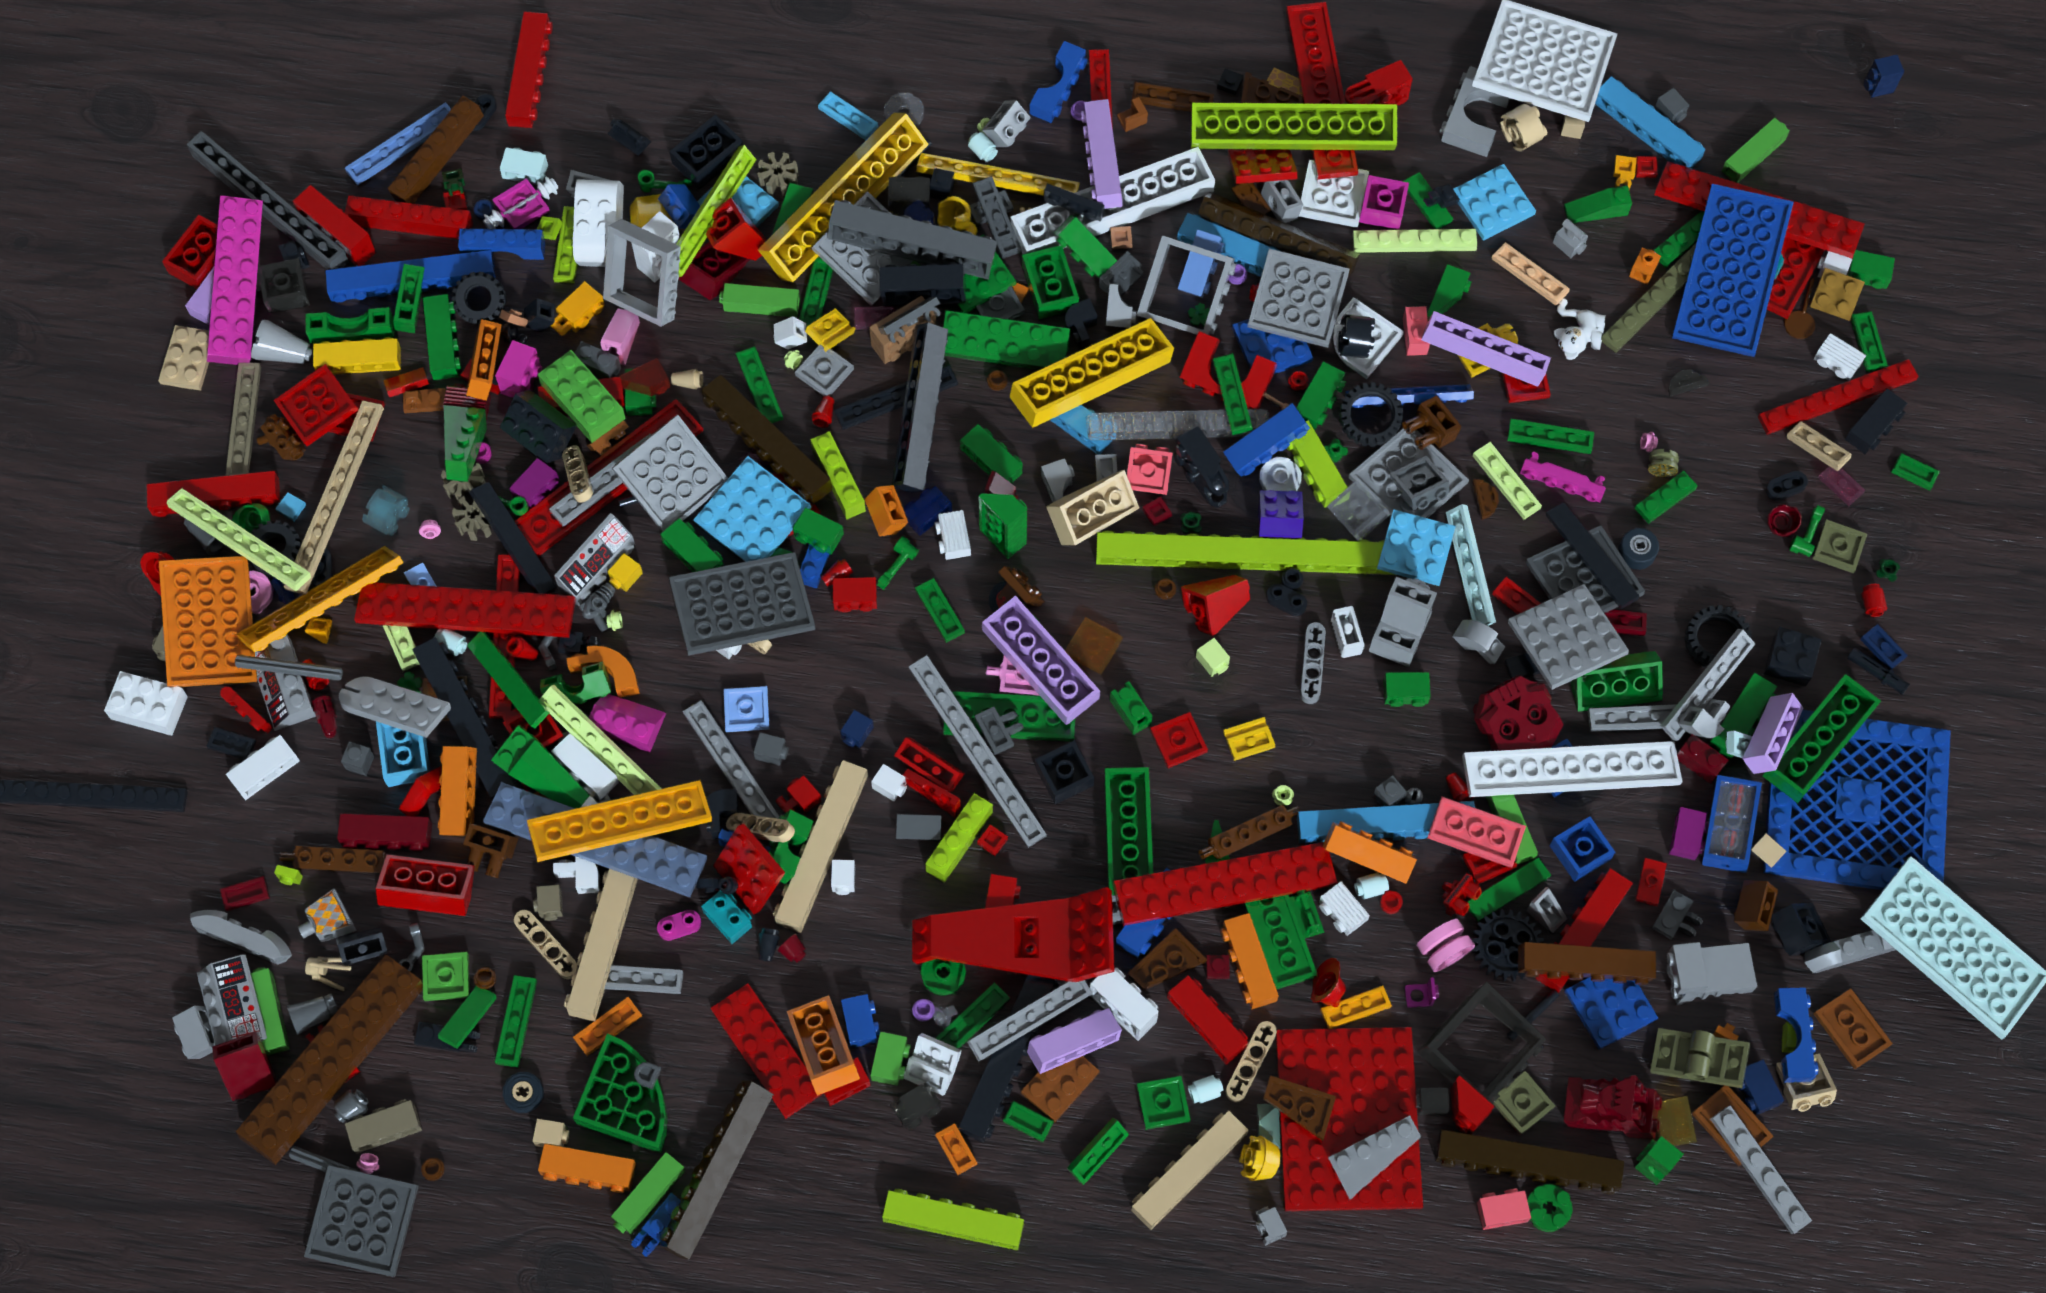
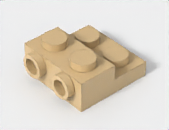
(1805, 1094)

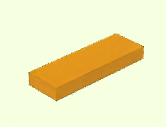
(1356, 1007)

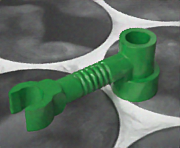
(647, 182)
(517, 505)
(1804, 545)
(906, 551)

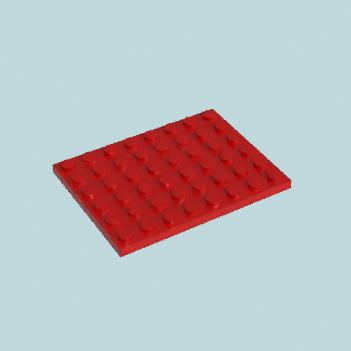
(1373, 1089)

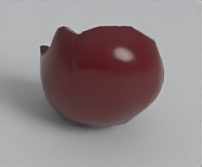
(1784, 520)

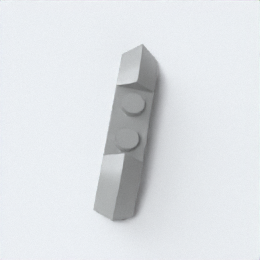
(264, 945)
(1846, 951)

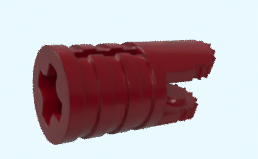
(325, 715)

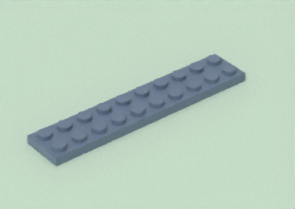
(642, 858)

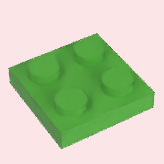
(445, 976)

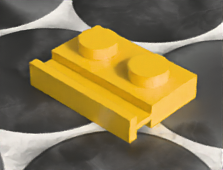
(830, 329)
(1249, 738)

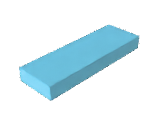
(848, 115)

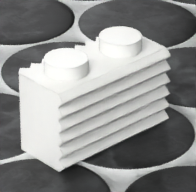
(1839, 357)
(953, 534)
(1347, 632)
(1343, 909)

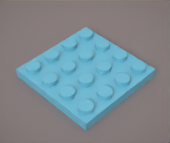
(752, 512)

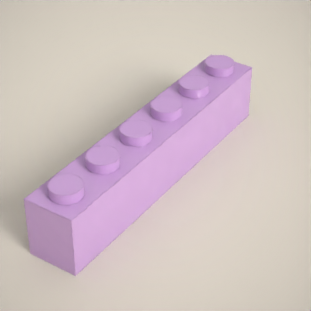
(1102, 152)
(1486, 348)

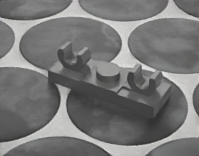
(910, 317)

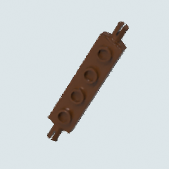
(1249, 832)
(335, 859)

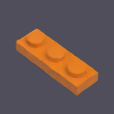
(611, 1022)

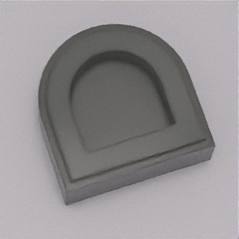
(647, 1074)

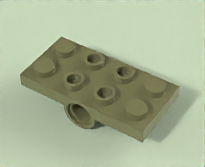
(1700, 1057)

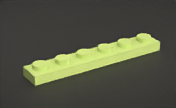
(1414, 240)

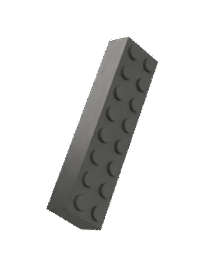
(910, 238)

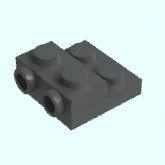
(1420, 483)

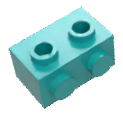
(727, 916)

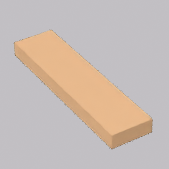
(1530, 273)

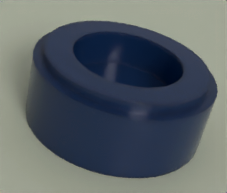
(483, 207)

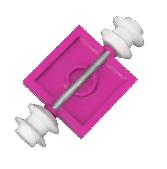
(521, 204)

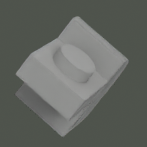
(1479, 637)
(1705, 722)

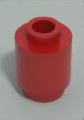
(1874, 600)

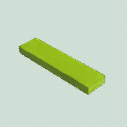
(565, 264)

